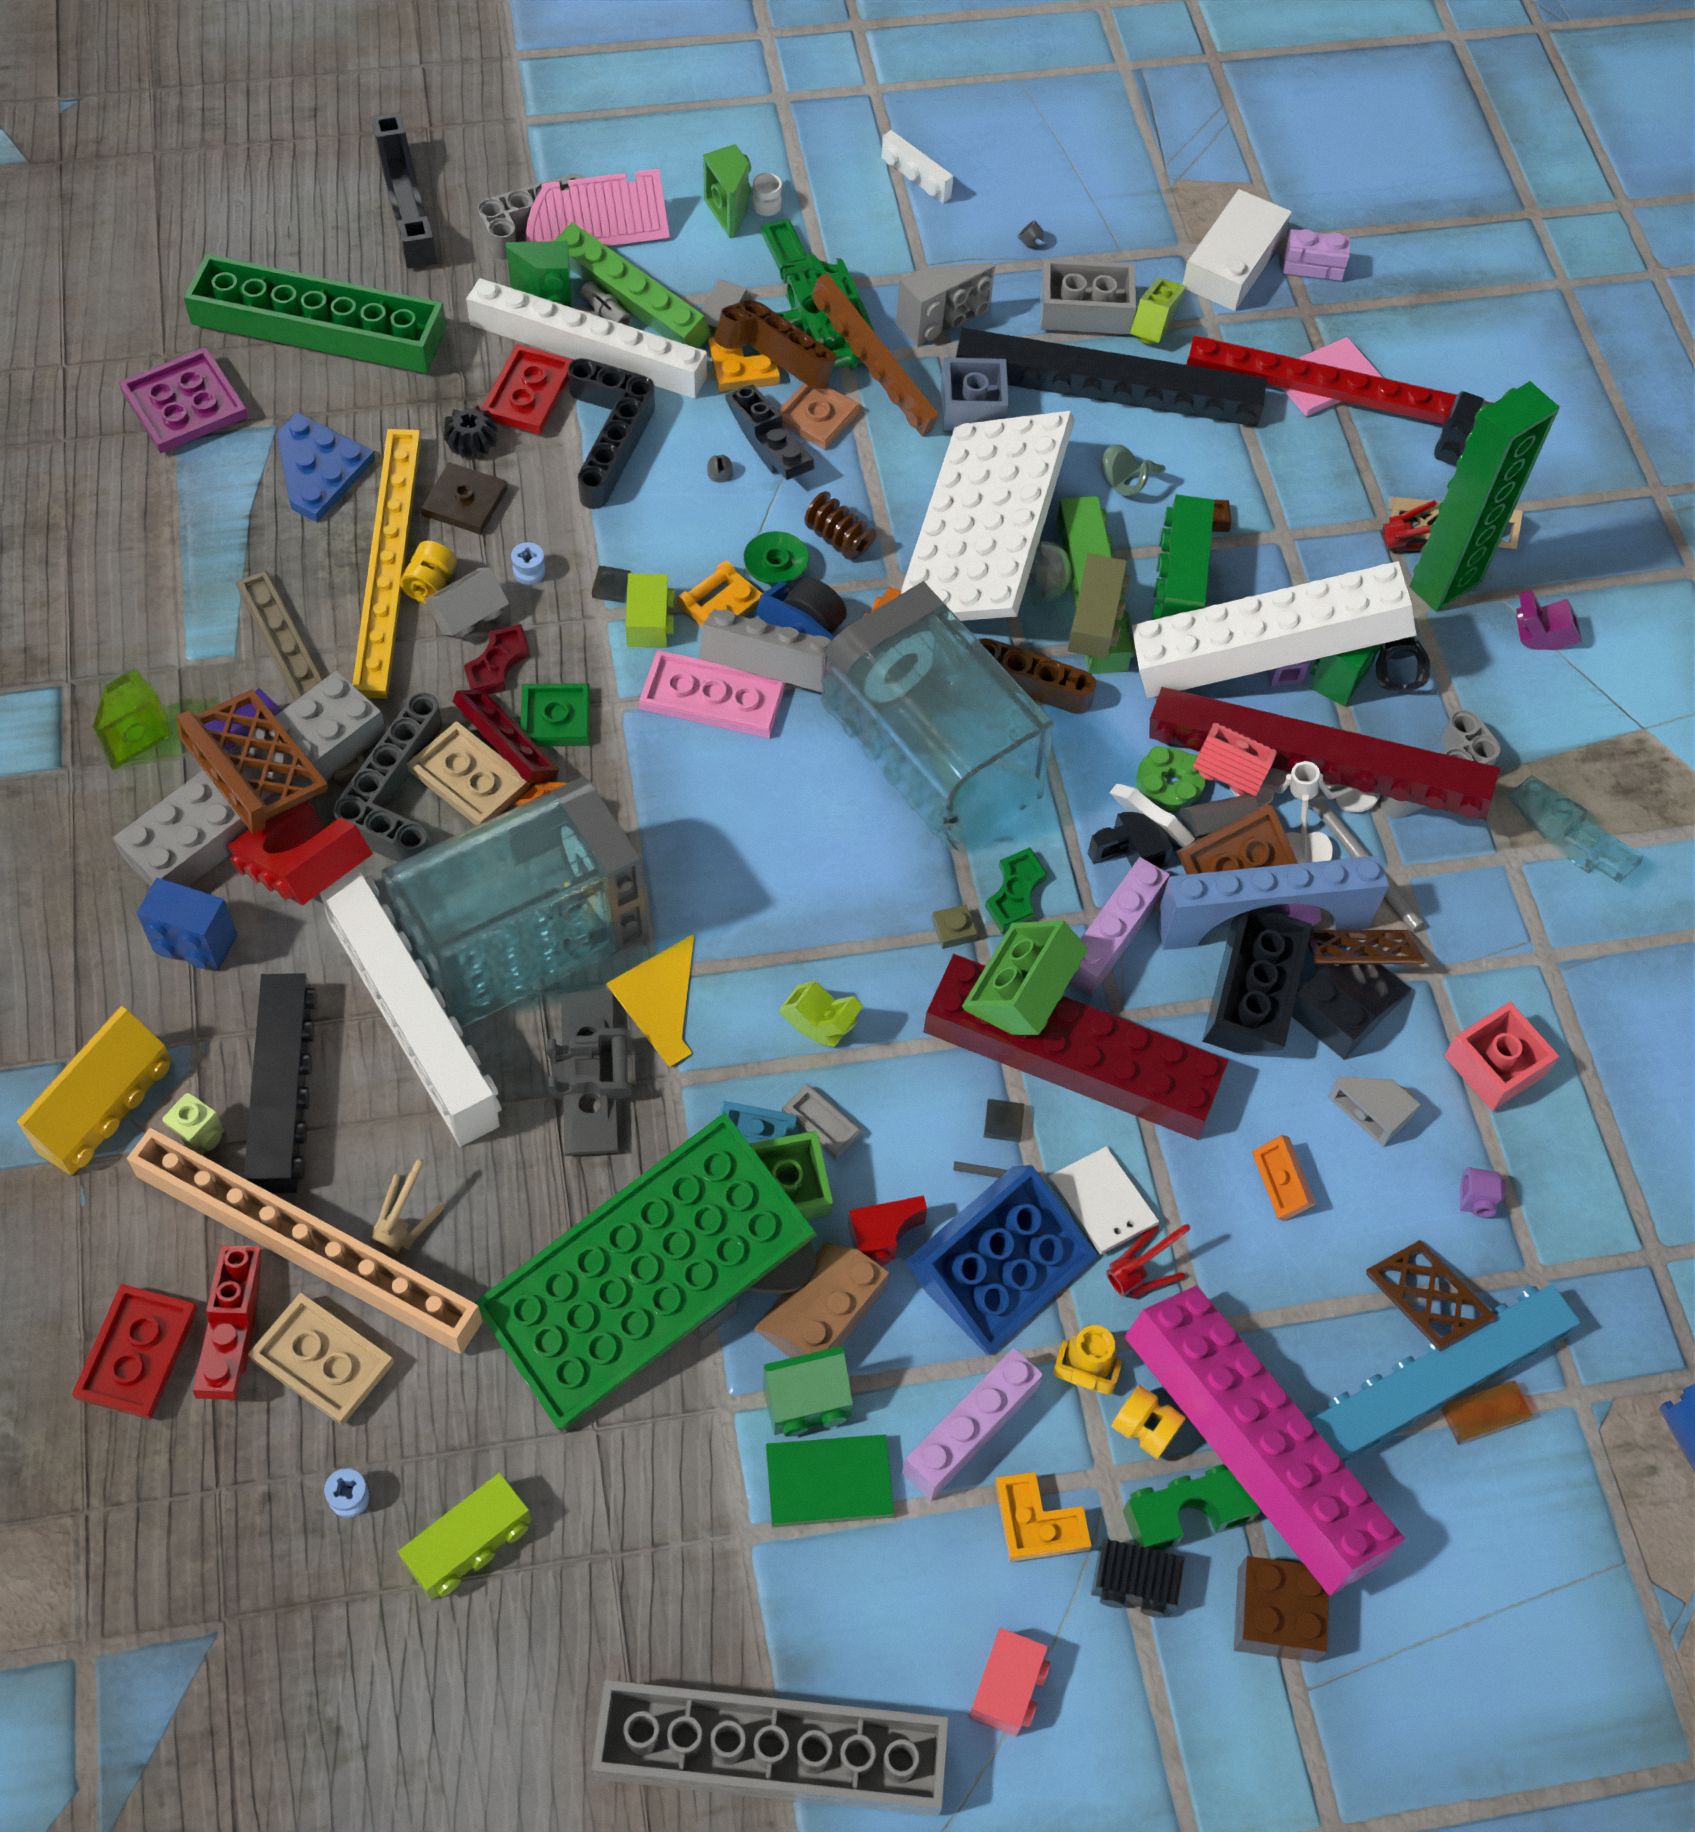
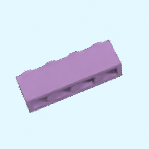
(1119, 923)
(971, 1424)

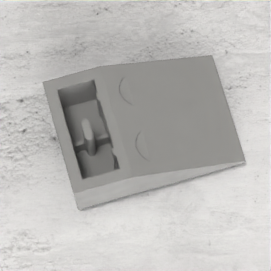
(943, 299)

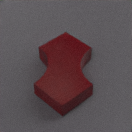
(503, 651)

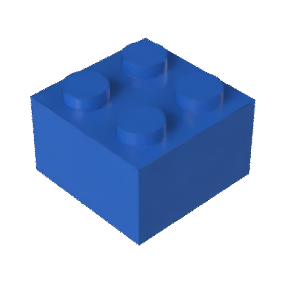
(187, 924)

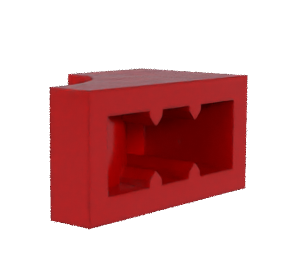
(879, 1227)

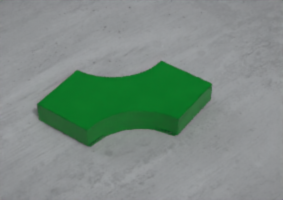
(1011, 903)

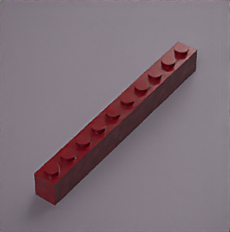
(1340, 755)

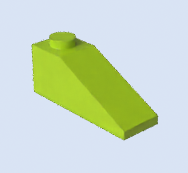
(1156, 310)

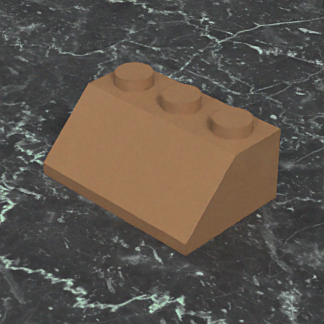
(828, 1305)

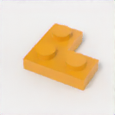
(736, 371)
(1031, 1531)

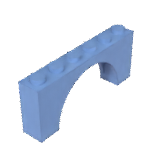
(1199, 902)

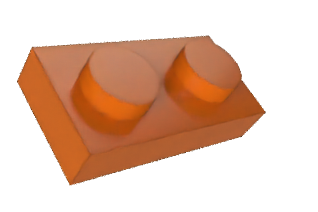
(1283, 1178)

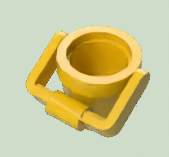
(1089, 1360)

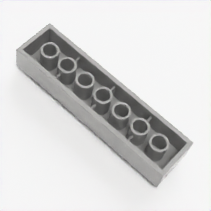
(195, 823)
(771, 1748)

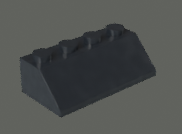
(1257, 982)

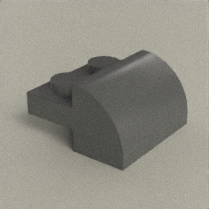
(1213, 815)

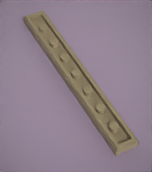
(286, 646)

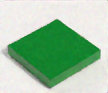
(556, 714)

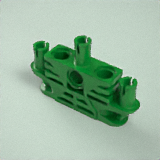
(800, 281)

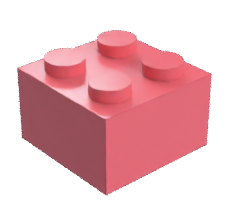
(1501, 1055)

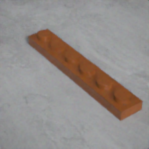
(874, 354)

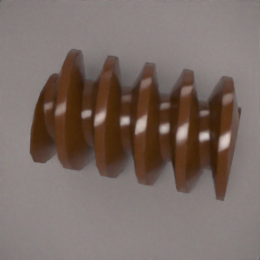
(838, 526)

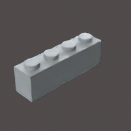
(763, 649)

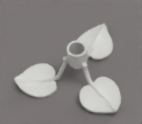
(1304, 785)

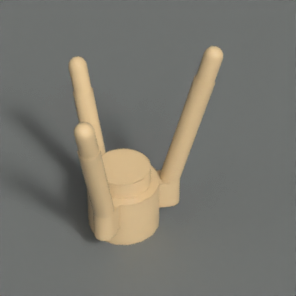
(390, 1230)

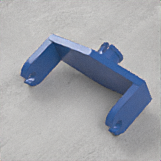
(778, 613)

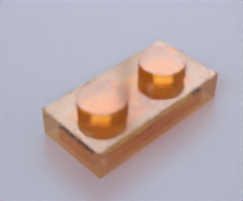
(1486, 1412)

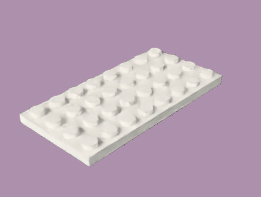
(989, 513)

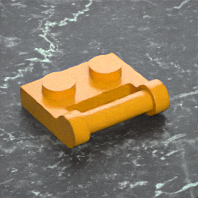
(738, 597)

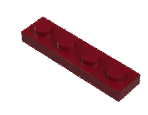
(505, 736)

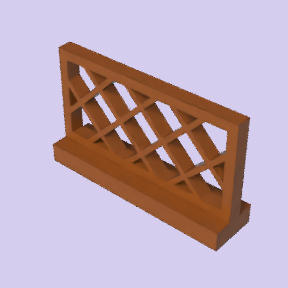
(229, 778)

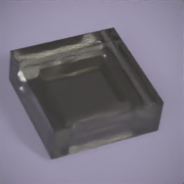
(610, 584)
(1003, 1120)

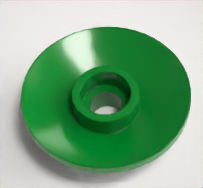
(776, 557)

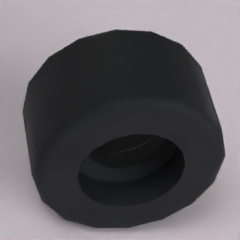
(818, 602)

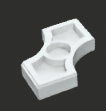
(1134, 801)

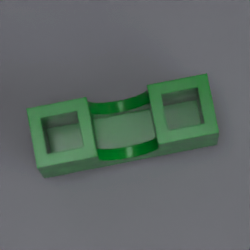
(1219, 1495)

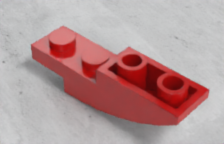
(230, 1323)

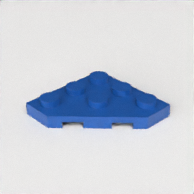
(318, 465)

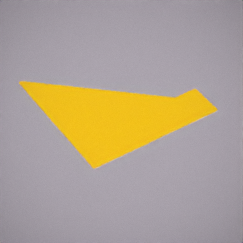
(657, 997)

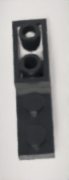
(766, 433)

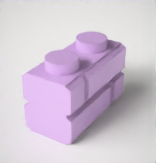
(1316, 254)

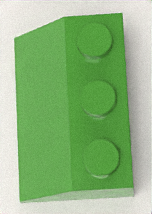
(1026, 976)

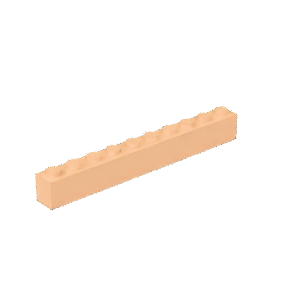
(306, 1241)

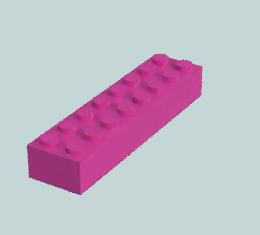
(1264, 1439)

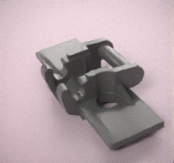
(578, 1071)

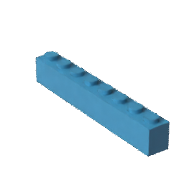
(1443, 1376)

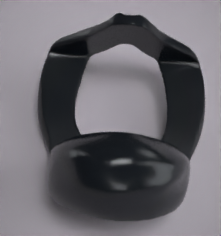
(1398, 650)

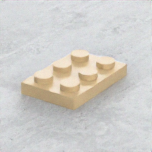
(468, 774)
(321, 1358)

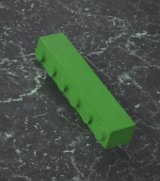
(634, 289)
(1083, 532)

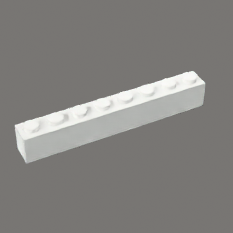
(587, 336)

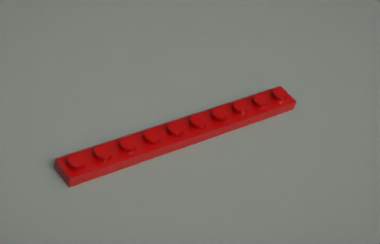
(1323, 379)

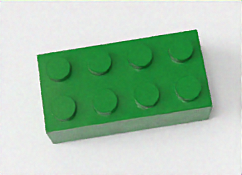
(1185, 557)

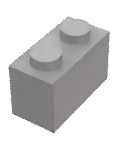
(467, 602)

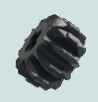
(470, 431)

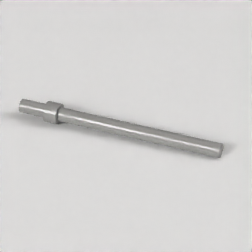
(1355, 850)

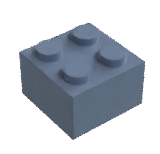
(973, 391)

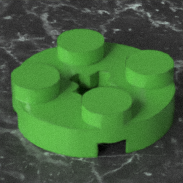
(1172, 762)

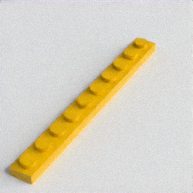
(387, 564)

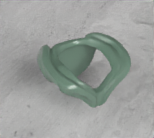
(1120, 465)

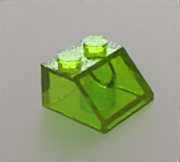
(129, 719)

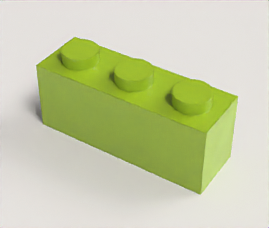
(465, 1537)

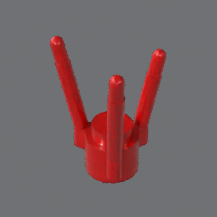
(1398, 533)
(1128, 1275)

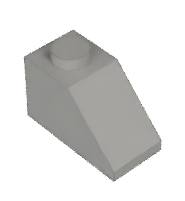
(1375, 1105)

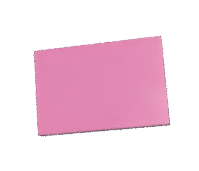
(1338, 354)

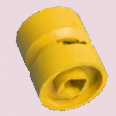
(428, 570)
(1136, 1414)

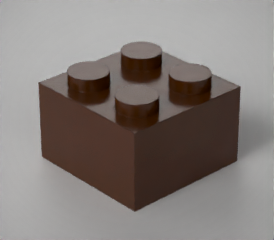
(1280, 1610)

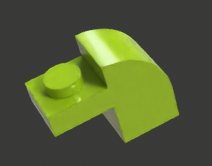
(818, 1014)

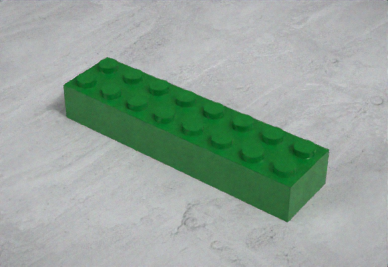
(316, 313)
(1483, 494)

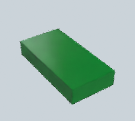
(783, 242)

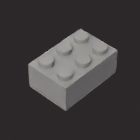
(1087, 296)

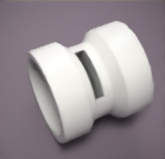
(766, 199)

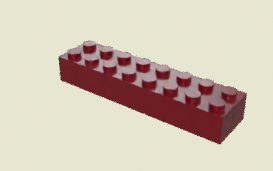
(1088, 1054)

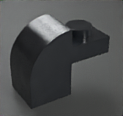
(1133, 836)

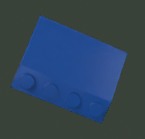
(1002, 1257)

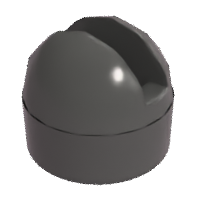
(1030, 233)
(712, 468)

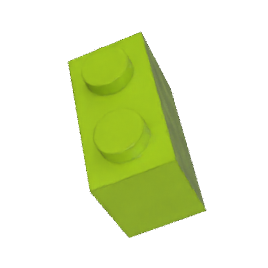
(648, 610)

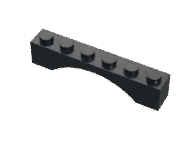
(403, 191)

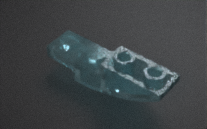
(1568, 831)

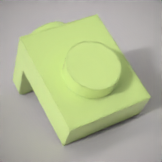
(195, 1124)

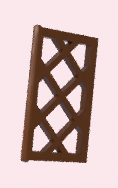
(1372, 938)
(1422, 1319)

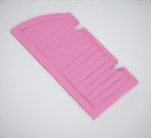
(603, 207)

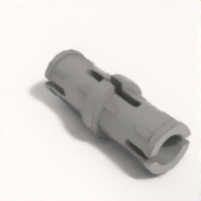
(594, 296)

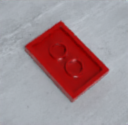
(528, 388)
(135, 1351)

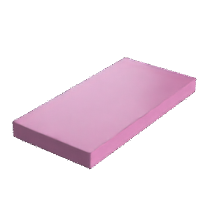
(711, 694)

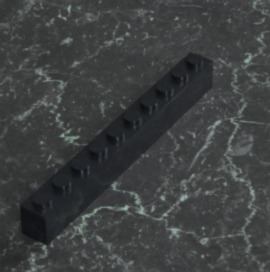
(1120, 377)

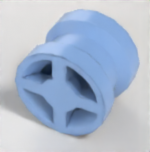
(534, 569)
(352, 1501)

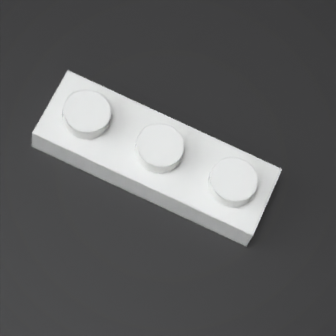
(917, 166)

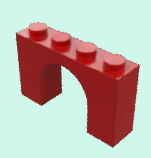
(299, 853)

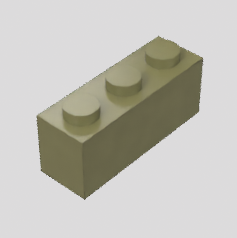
(1099, 606)

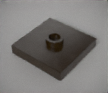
(464, 498)

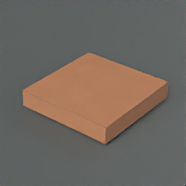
(818, 414)

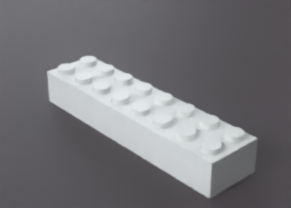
(1274, 629)
(411, 1007)

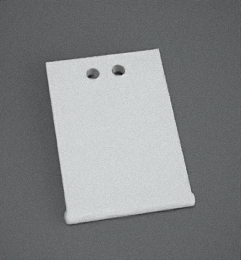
(1103, 1200)

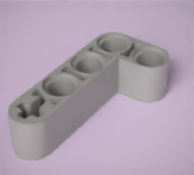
(508, 214)
(1463, 738)

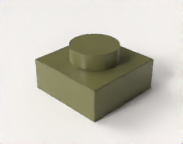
(954, 926)

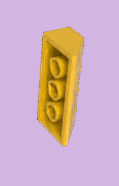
(95, 1092)

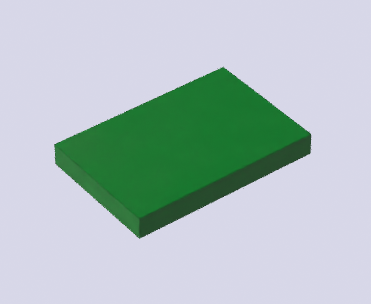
(829, 1480)

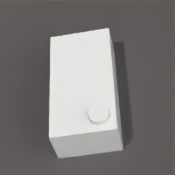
(1236, 249)

